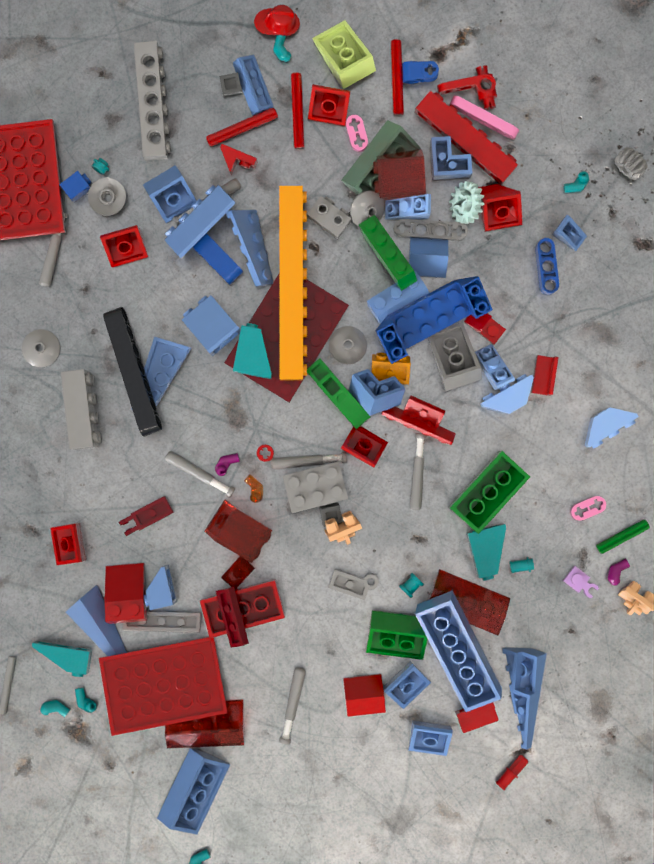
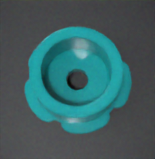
(100, 166)

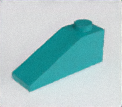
(69, 658)

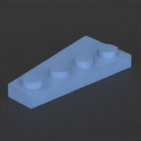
(249, 232)
(163, 364)

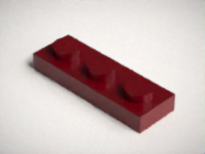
(232, 617)

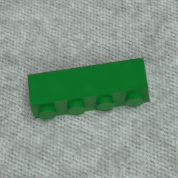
(388, 252)

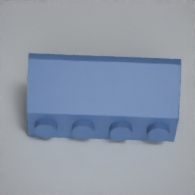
(200, 220)
(193, 792)

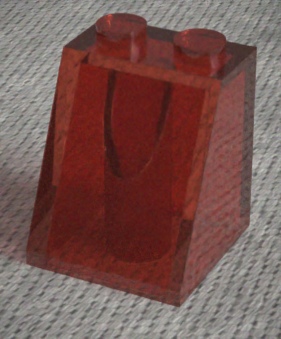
(400, 174)
(238, 531)

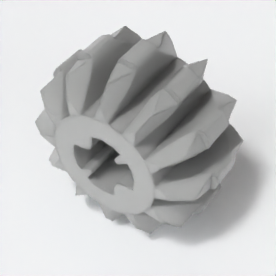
(631, 163)

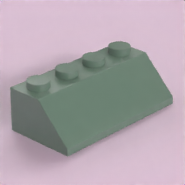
(388, 140)

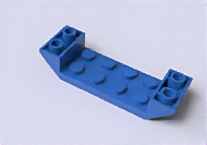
(432, 315)

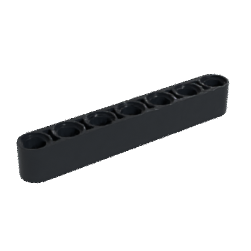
(132, 371)

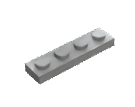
(167, 622)

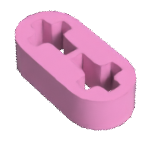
(352, 134)
(585, 504)

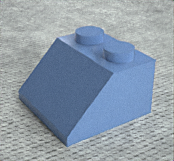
(170, 193)
(161, 590)

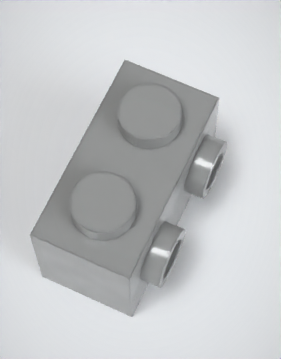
(329, 217)

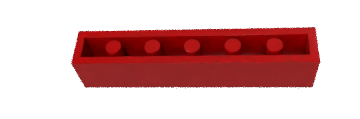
(465, 137)

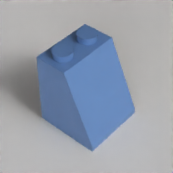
(211, 325)

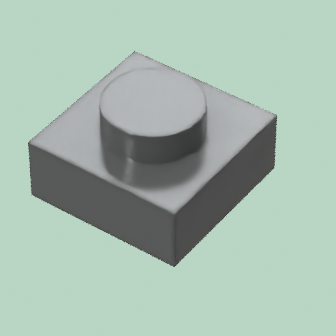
(230, 84)
(330, 511)

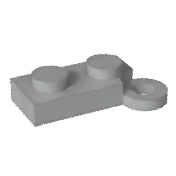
(351, 584)

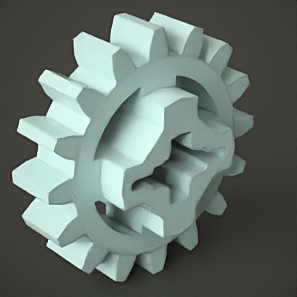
(466, 202)

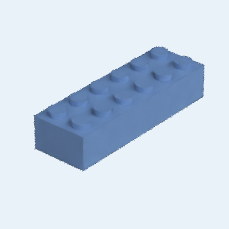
(458, 651)

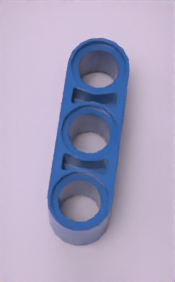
(549, 257)
(218, 259)

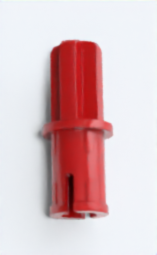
(512, 772)

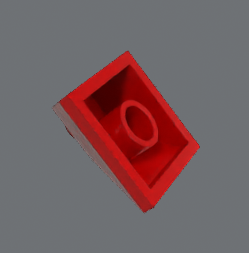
(501, 207)

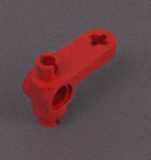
(484, 96)

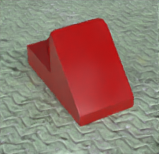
(233, 156)
(486, 327)

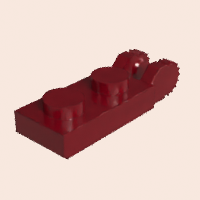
(148, 515)

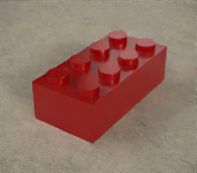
(257, 604)

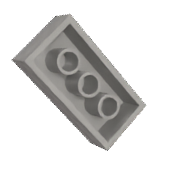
(79, 409)

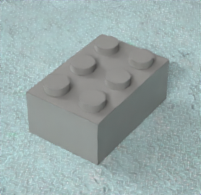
(315, 487)

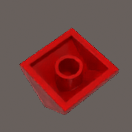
(329, 105)
(124, 246)
(364, 445)
(68, 544)
(364, 695)

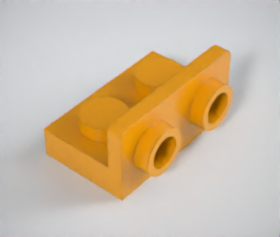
(383, 369)

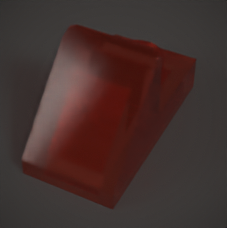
(238, 572)

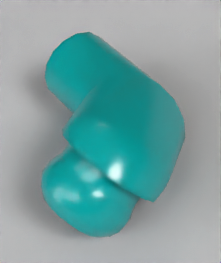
(579, 184)
(83, 702)
(200, 857)

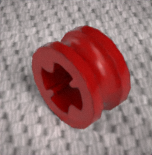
(269, 448)

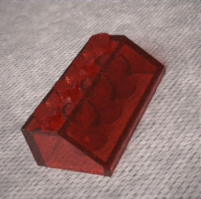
(480, 605)
(209, 731)

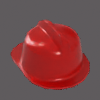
(277, 21)

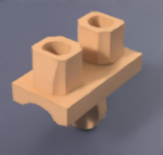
(343, 530)
(636, 602)

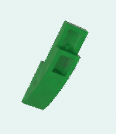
(338, 393)

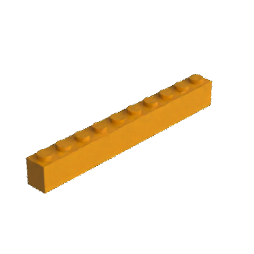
(291, 282)

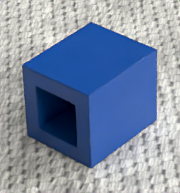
(76, 186)

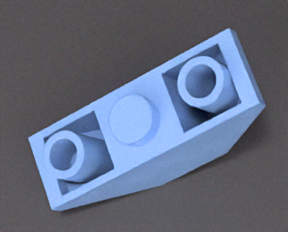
(408, 208)
(494, 367)
(510, 397)
(607, 424)

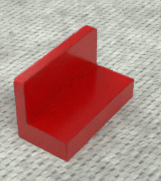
(544, 375)
(477, 717)

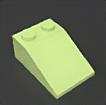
(345, 54)

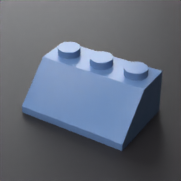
(395, 299)

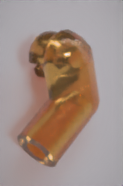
(256, 489)

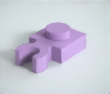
(578, 580)

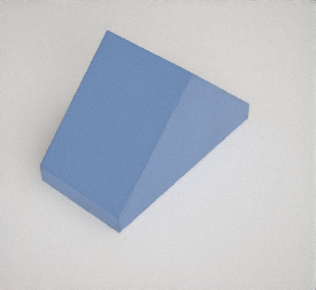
(569, 233)

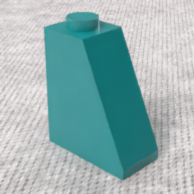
(251, 353)
(487, 550)

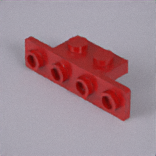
(423, 418)

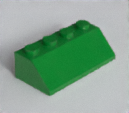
(489, 491)

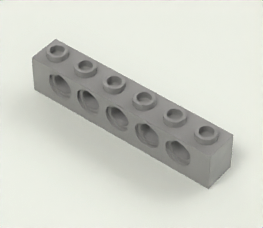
(143, 52)

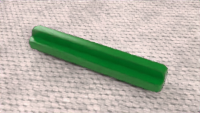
(622, 536)

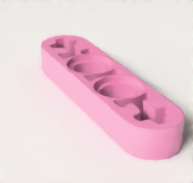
(484, 117)

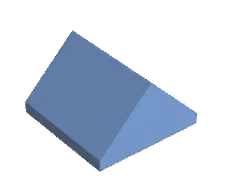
(429, 257)
(406, 685)
(430, 738)

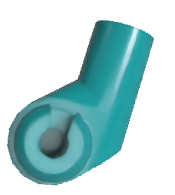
(279, 49)
(53, 706)

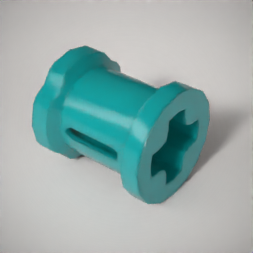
(411, 585)

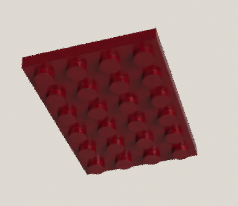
(323, 316)

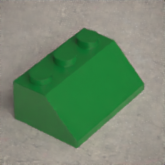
(396, 635)

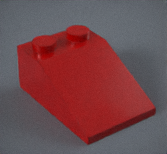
(125, 593)

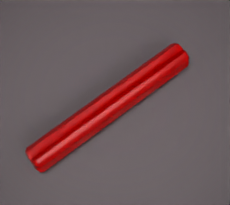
(397, 78)
(297, 107)
(242, 127)

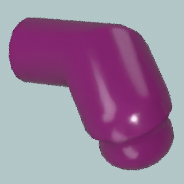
(224, 463)

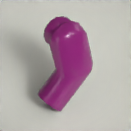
(615, 571)

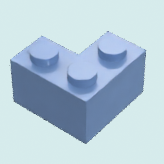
(445, 164)
(374, 394)

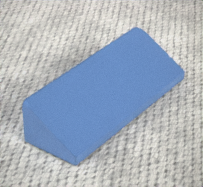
(253, 84)

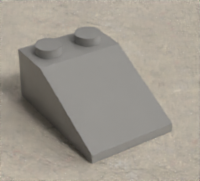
(455, 357)

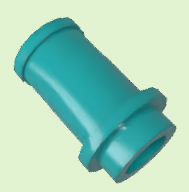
(522, 565)

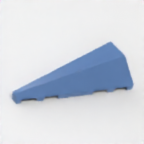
(90, 617)
(526, 677)

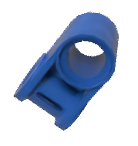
(417, 72)

